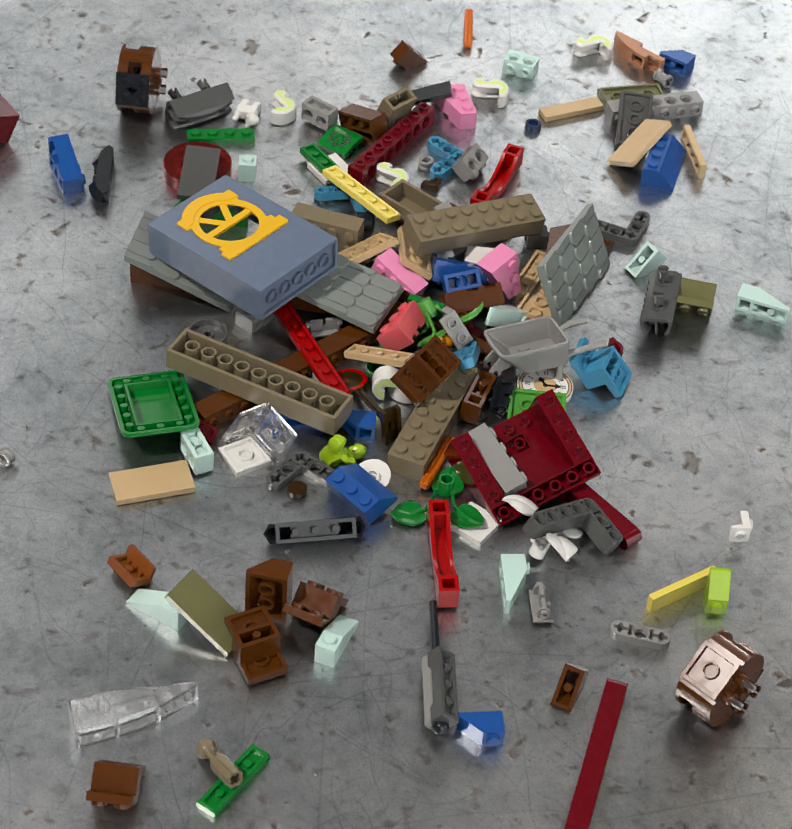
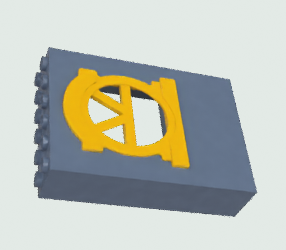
(252, 272)

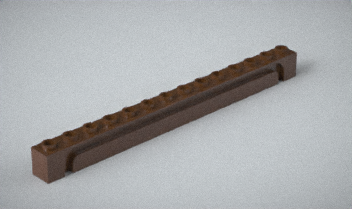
(224, 405)

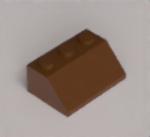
(270, 586)

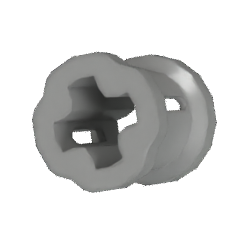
(662, 78)

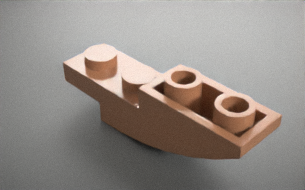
(636, 54)

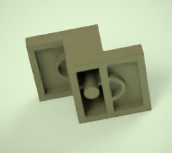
(696, 297)

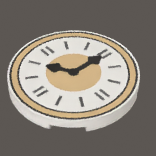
(546, 380)

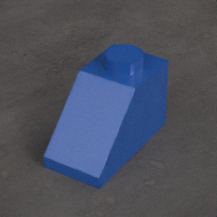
(678, 61)
(483, 727)

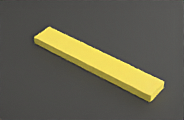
(361, 194)

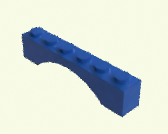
(359, 425)

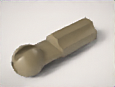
(219, 763)

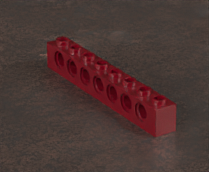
(392, 143)

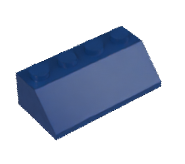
(663, 163)

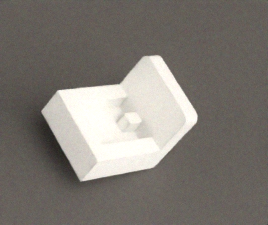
(742, 530)

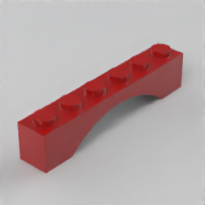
(506, 169)
(444, 571)

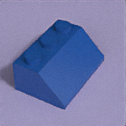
(360, 491)

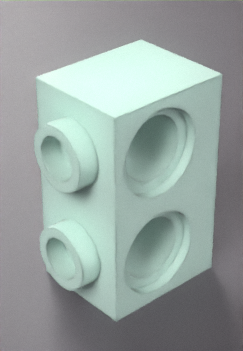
(520, 64)
(196, 451)

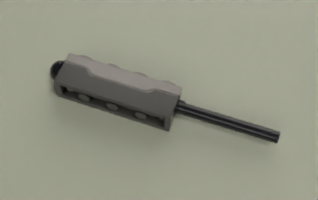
(439, 682)

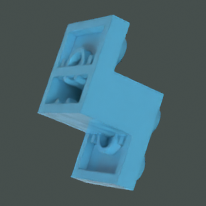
(601, 368)

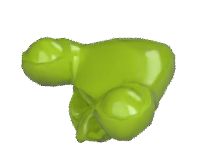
(337, 455)

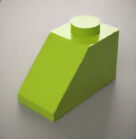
(717, 590)

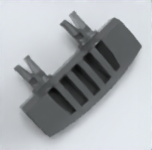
(198, 106)
(660, 299)

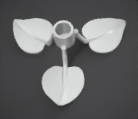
(541, 545)

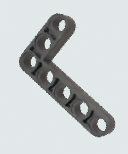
(575, 514)

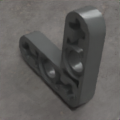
(626, 236)
(299, 463)

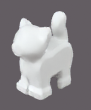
(248, 112)

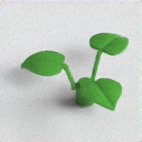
(429, 311)

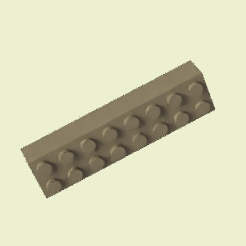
(473, 224)
(429, 425)

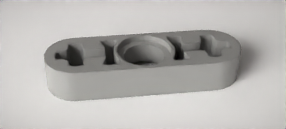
(653, 643)

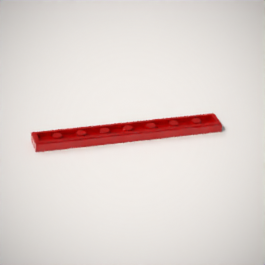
(309, 348)

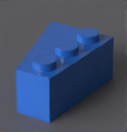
(65, 164)
(444, 266)

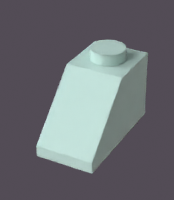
(247, 168)
(646, 260)

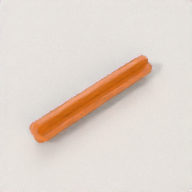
(468, 28)
(435, 465)

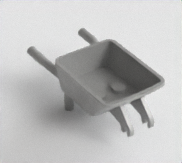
(533, 345)

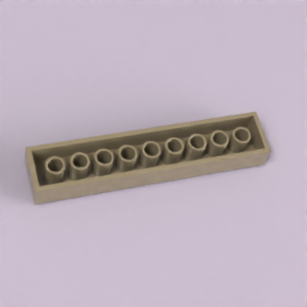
(259, 381)

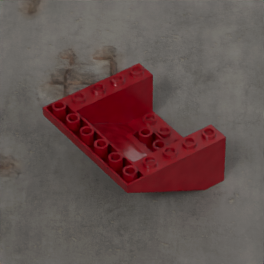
(544, 449)

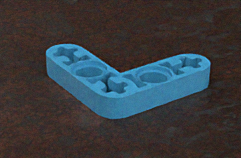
(439, 146)
(335, 193)
(468, 355)

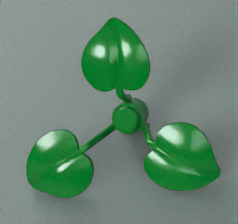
(446, 484)

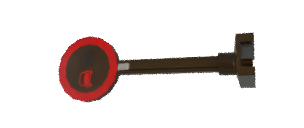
(389, 417)

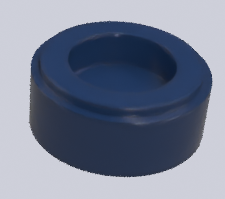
(533, 125)

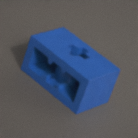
(461, 280)

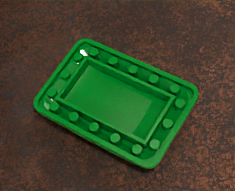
(153, 404)

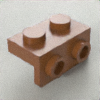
(132, 567)

